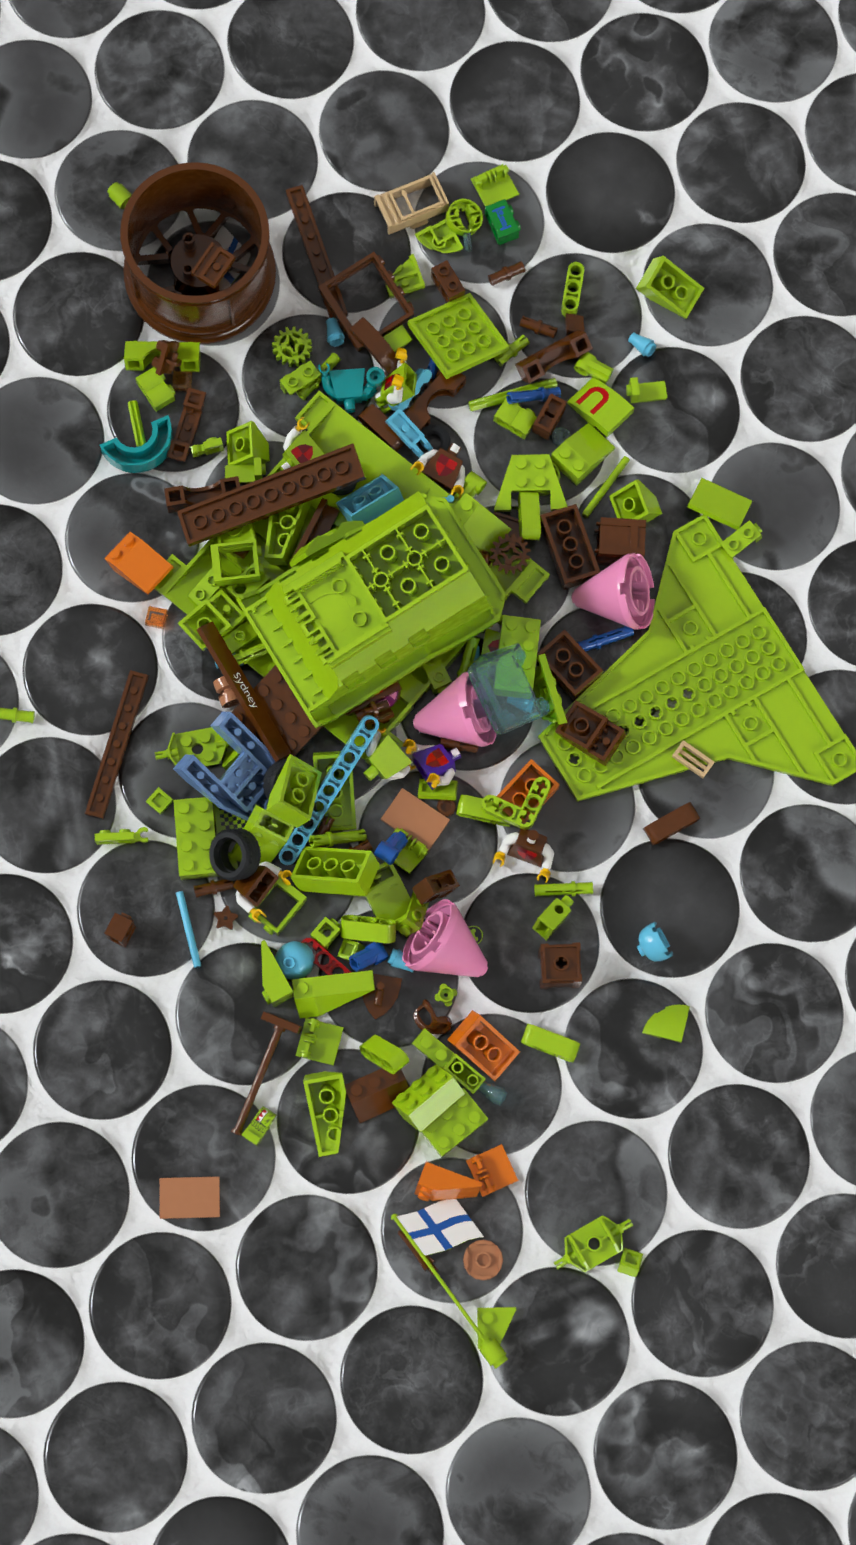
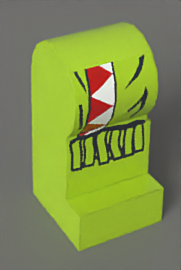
(259, 1126)

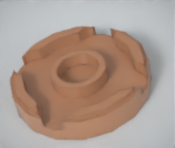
(483, 1260)

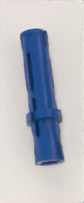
(540, 394)
(606, 638)

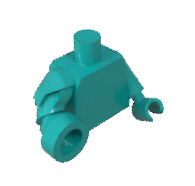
(348, 385)

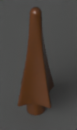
(416, 1254)

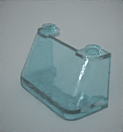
(505, 689)

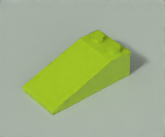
(343, 806)

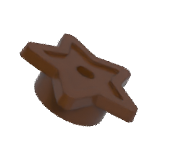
(225, 913)

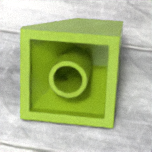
(245, 444)
(635, 502)

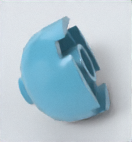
(653, 943)
(295, 960)

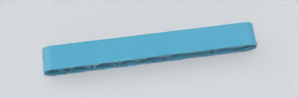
(337, 783)

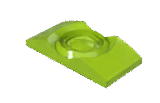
(322, 541)

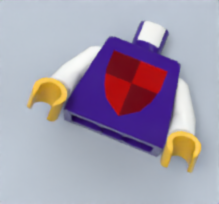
(433, 762)

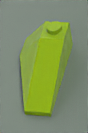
(324, 993)
(326, 1105)

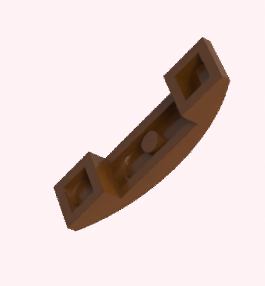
(376, 345)
(187, 425)

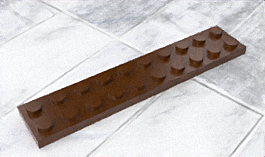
(271, 495)

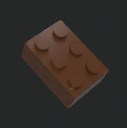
(570, 665)

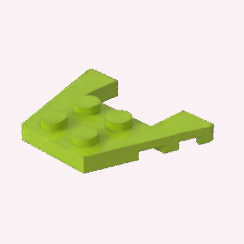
(530, 474)

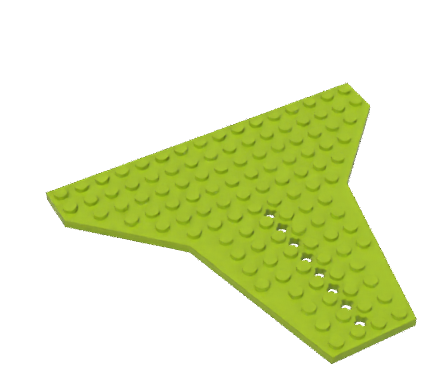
(744, 679)

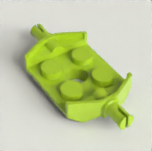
(182, 743)
(581, 1255)

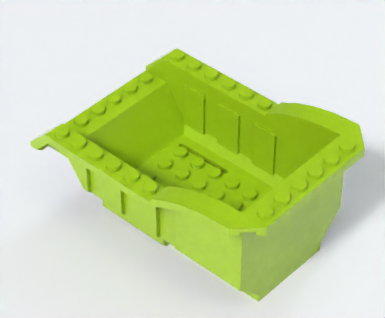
(375, 606)

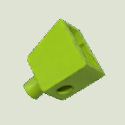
(553, 917)

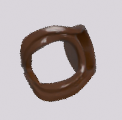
(438, 1025)

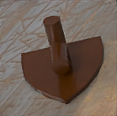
(383, 996)

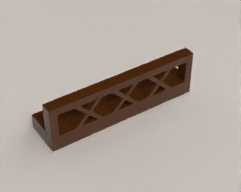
(320, 523)

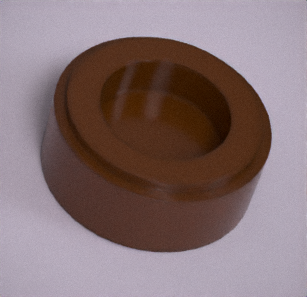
(446, 807)

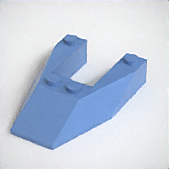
(243, 781)

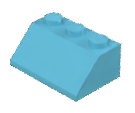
(370, 500)

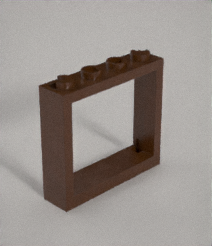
(388, 278)

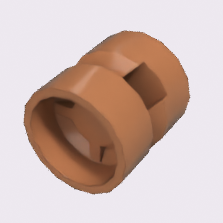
(227, 697)

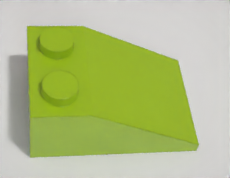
(670, 287)
(581, 453)
(480, 523)
(294, 792)
(274, 982)

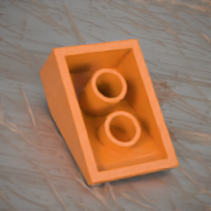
(138, 563)
(519, 787)
(483, 1045)
(444, 1184)

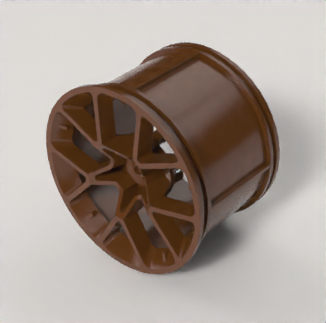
(167, 309)

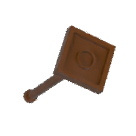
(280, 1026)

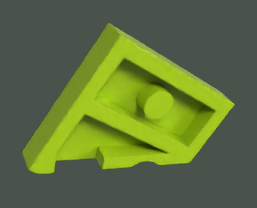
(408, 277)
(494, 1322)

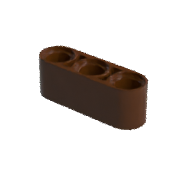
(374, 421)
(671, 823)

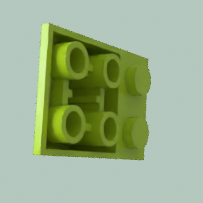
(269, 831)
(388, 894)

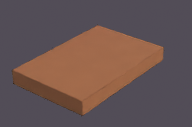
(415, 818)
(189, 1197)

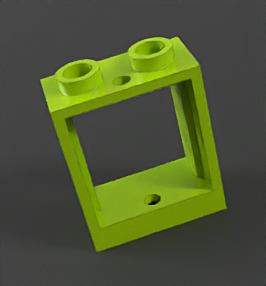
(217, 549)
(294, 894)

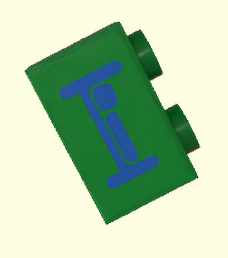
(502, 222)

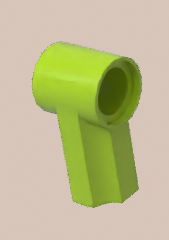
(589, 365)
(473, 485)

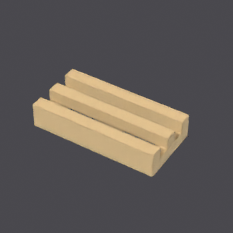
(697, 753)

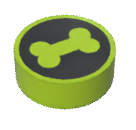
(477, 933)

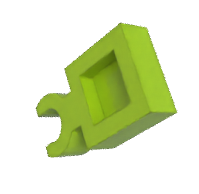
(208, 447)

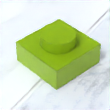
(159, 801)

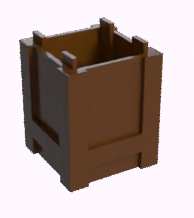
(619, 538)
(551, 973)

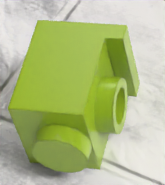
(326, 924)

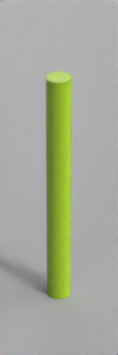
(605, 487)

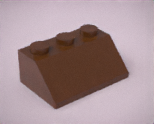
(375, 1092)

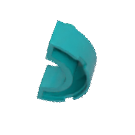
(143, 457)

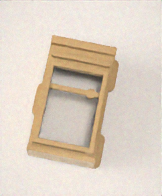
(392, 213)

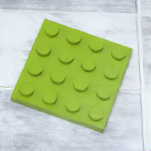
(458, 335)

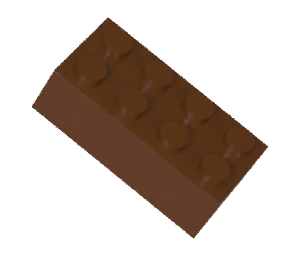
(569, 546)

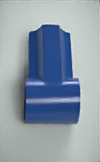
(390, 849)
(372, 954)

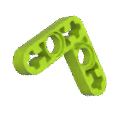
(519, 812)

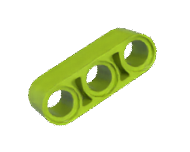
(575, 282)
(529, 515)
(471, 808)
(368, 928)
(550, 1043)
(384, 1054)

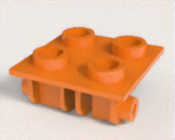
(492, 1170)

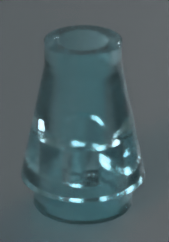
(493, 1092)

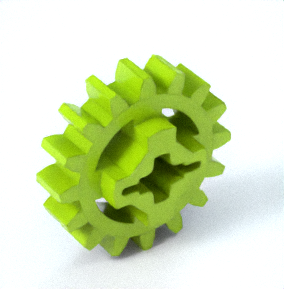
(299, 343)

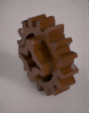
(508, 562)

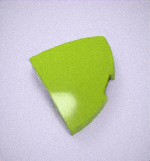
(439, 238)
(668, 1023)

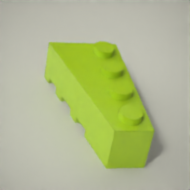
(283, 533)

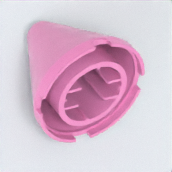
(620, 592)
(457, 715)
(444, 944)

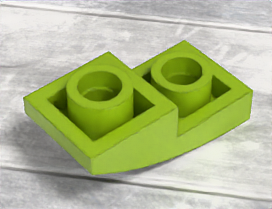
(398, 338)

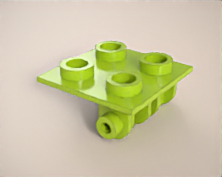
(495, 185)
(411, 854)
(319, 1041)

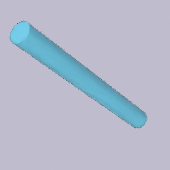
(188, 929)

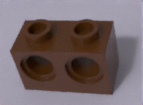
(447, 281)
(549, 416)
(435, 886)
(120, 929)

